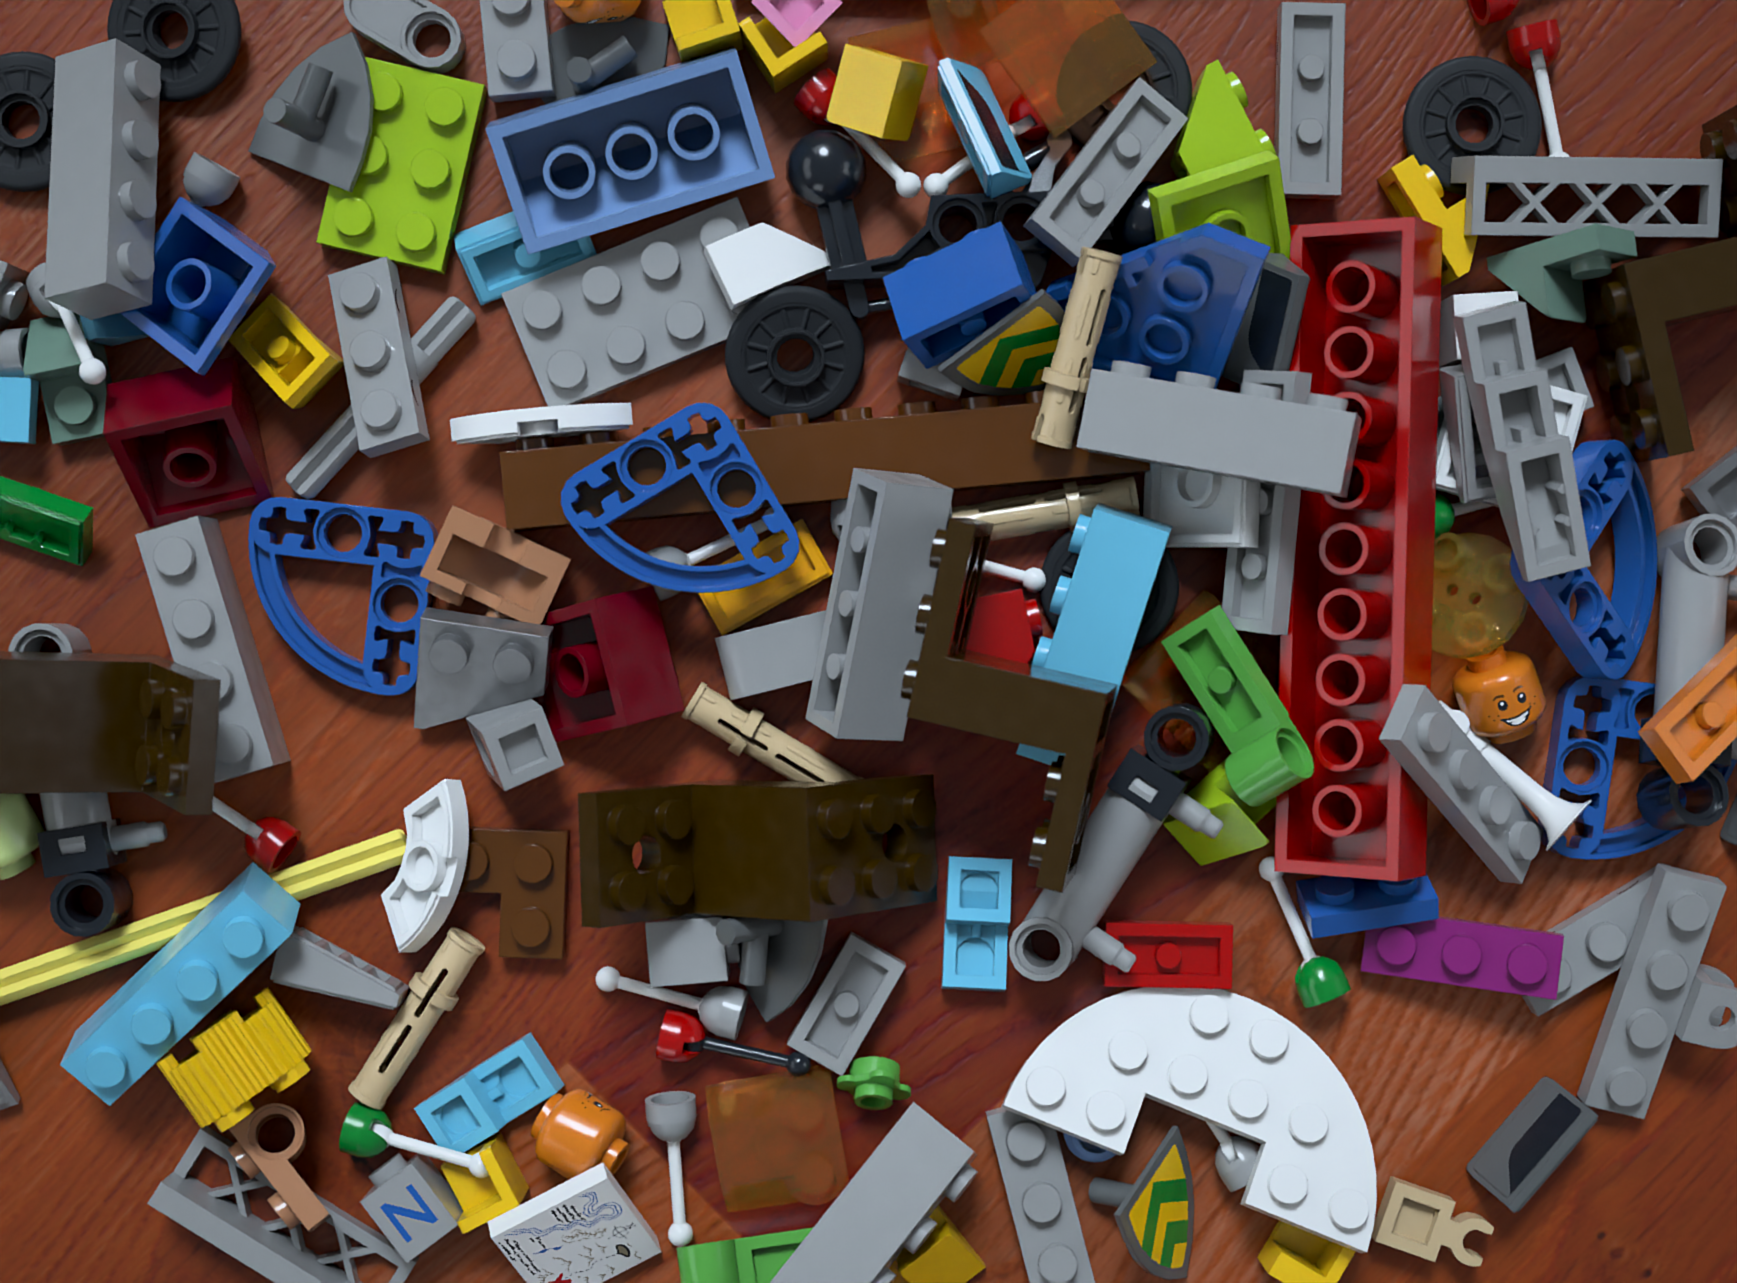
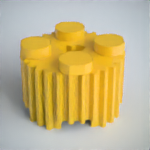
(238, 1061)

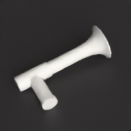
(1552, 811)

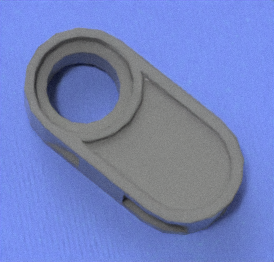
(396, 27)

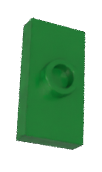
(45, 522)

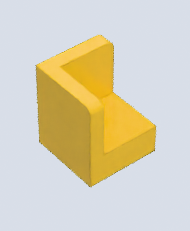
(702, 26)
(776, 55)
(876, 93)
(488, 1196)
(1303, 1257)

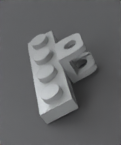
(1661, 994)

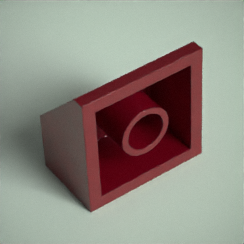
(187, 442)
(609, 665)

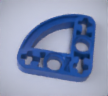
(708, 469)
(388, 572)
(1603, 633)
(1613, 720)

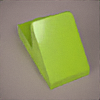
(1238, 818)

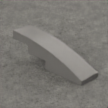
(1521, 441)

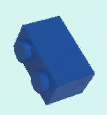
(958, 292)

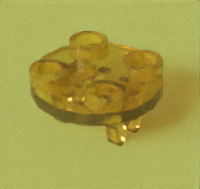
(1477, 567)

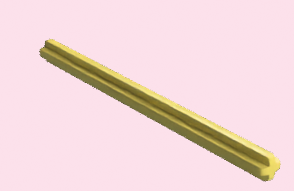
(157, 930)

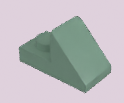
(1553, 269)
(71, 405)

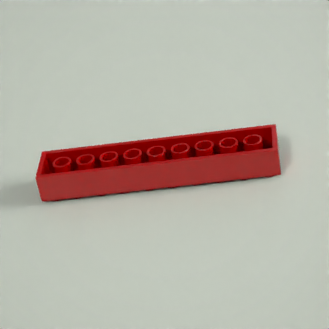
(1365, 558)

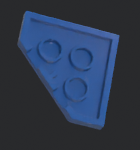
(1178, 302)

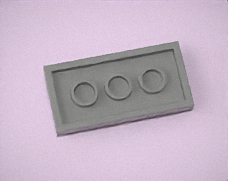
(626, 309)

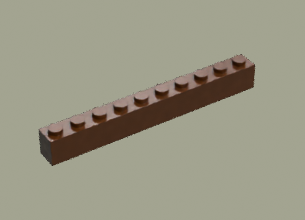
(811, 462)

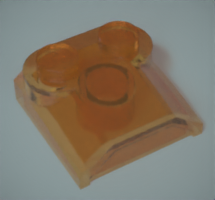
(777, 1139)

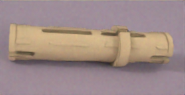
(1076, 347)
(1051, 509)
(761, 740)
(376, 1078)

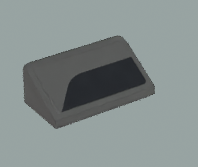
(1271, 320)
(1531, 1143)

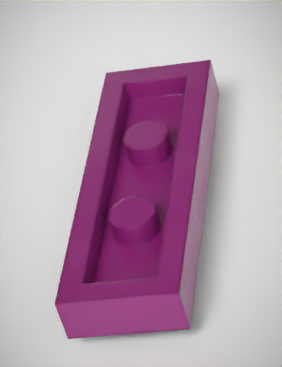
(1468, 955)

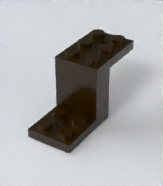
(1656, 292)
(1008, 698)
(108, 727)
(757, 849)

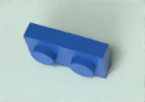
(1356, 904)

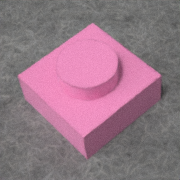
(796, 18)

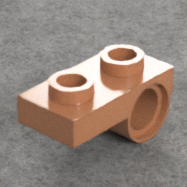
(293, 1198)

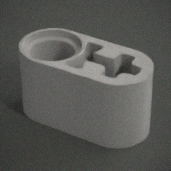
(771, 655)

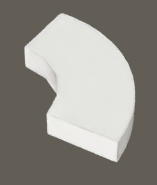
(540, 422)
(430, 866)

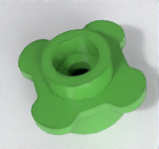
(874, 1082)

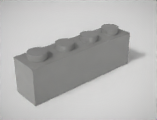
(103, 180)
(1220, 431)
(875, 604)
(213, 635)
(885, 1205)

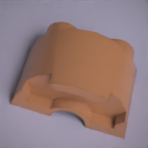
(493, 567)

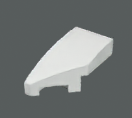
(761, 261)

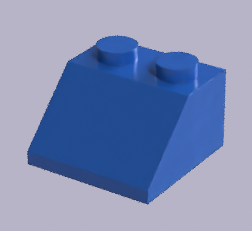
(201, 284)

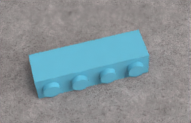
(1102, 600)
(181, 984)

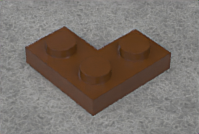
(533, 883)

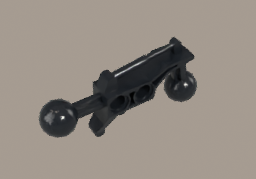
(830, 171)

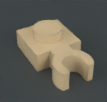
(1422, 1221)

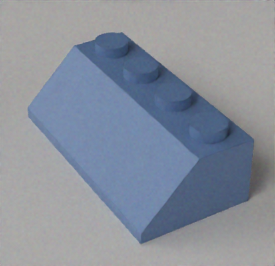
(630, 150)

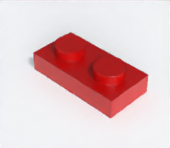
(1172, 954)

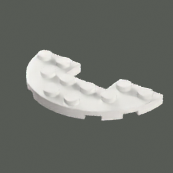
(1228, 1067)

